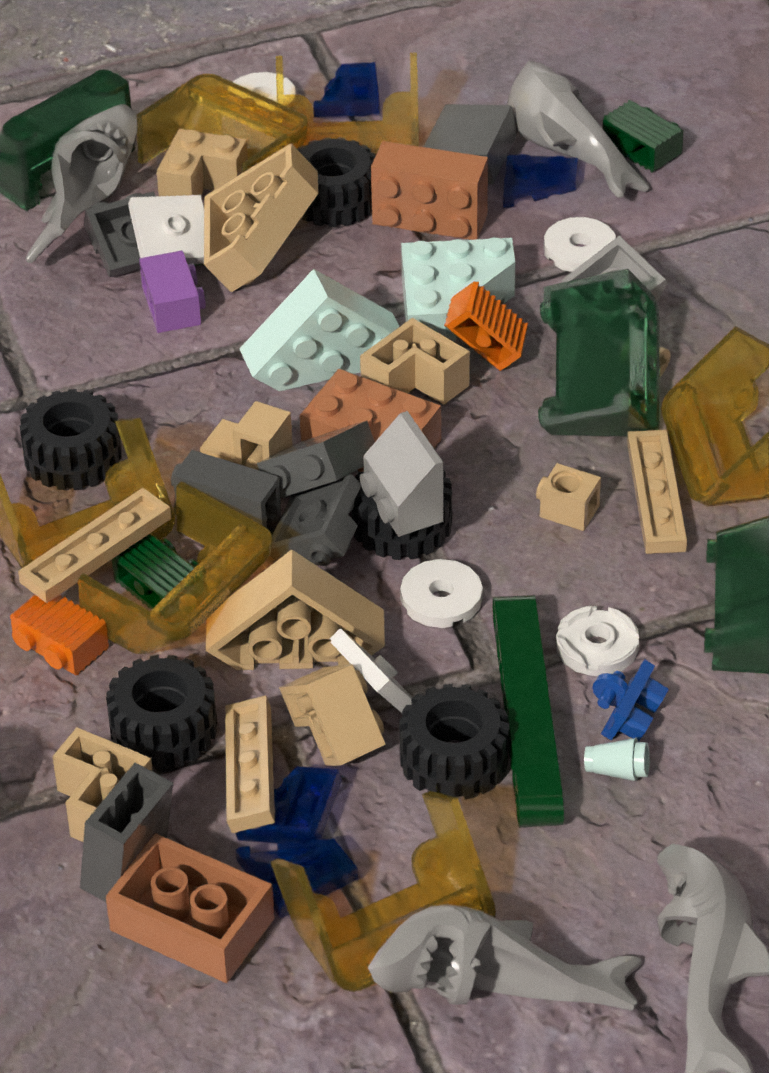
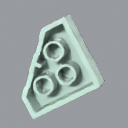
(443, 268)
(315, 334)

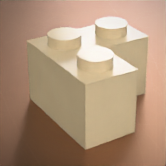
(200, 163)
(420, 360)
(257, 436)
(336, 711)
(88, 771)

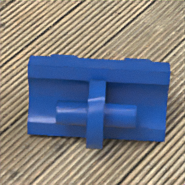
(614, 691)

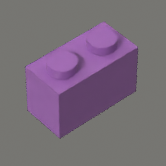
(171, 291)

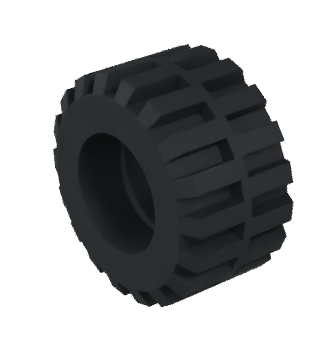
(342, 181)
(70, 439)
(384, 540)
(169, 687)
(456, 716)

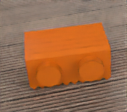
(486, 325)
(60, 632)

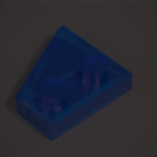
(350, 92)
(538, 177)
(300, 807)
(323, 860)

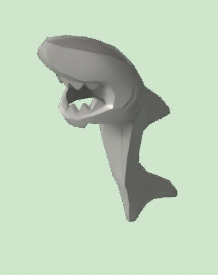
(553, 117)
(86, 169)
(468, 950)
(722, 953)

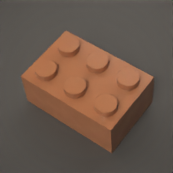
(429, 190)
(354, 399)
(190, 907)

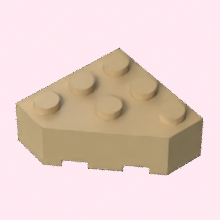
(255, 215)
(290, 617)

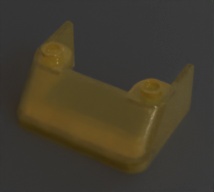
(220, 108)
(399, 115)
(707, 428)
(29, 541)
(230, 556)
(445, 873)

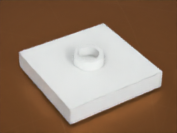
(169, 225)
(376, 671)

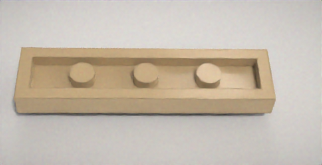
(656, 492)
(94, 545)
(249, 764)

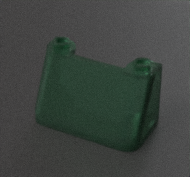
(31, 136)
(603, 356)
(741, 598)

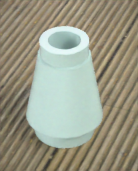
(619, 759)

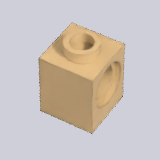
(569, 496)

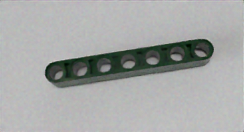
(528, 711)

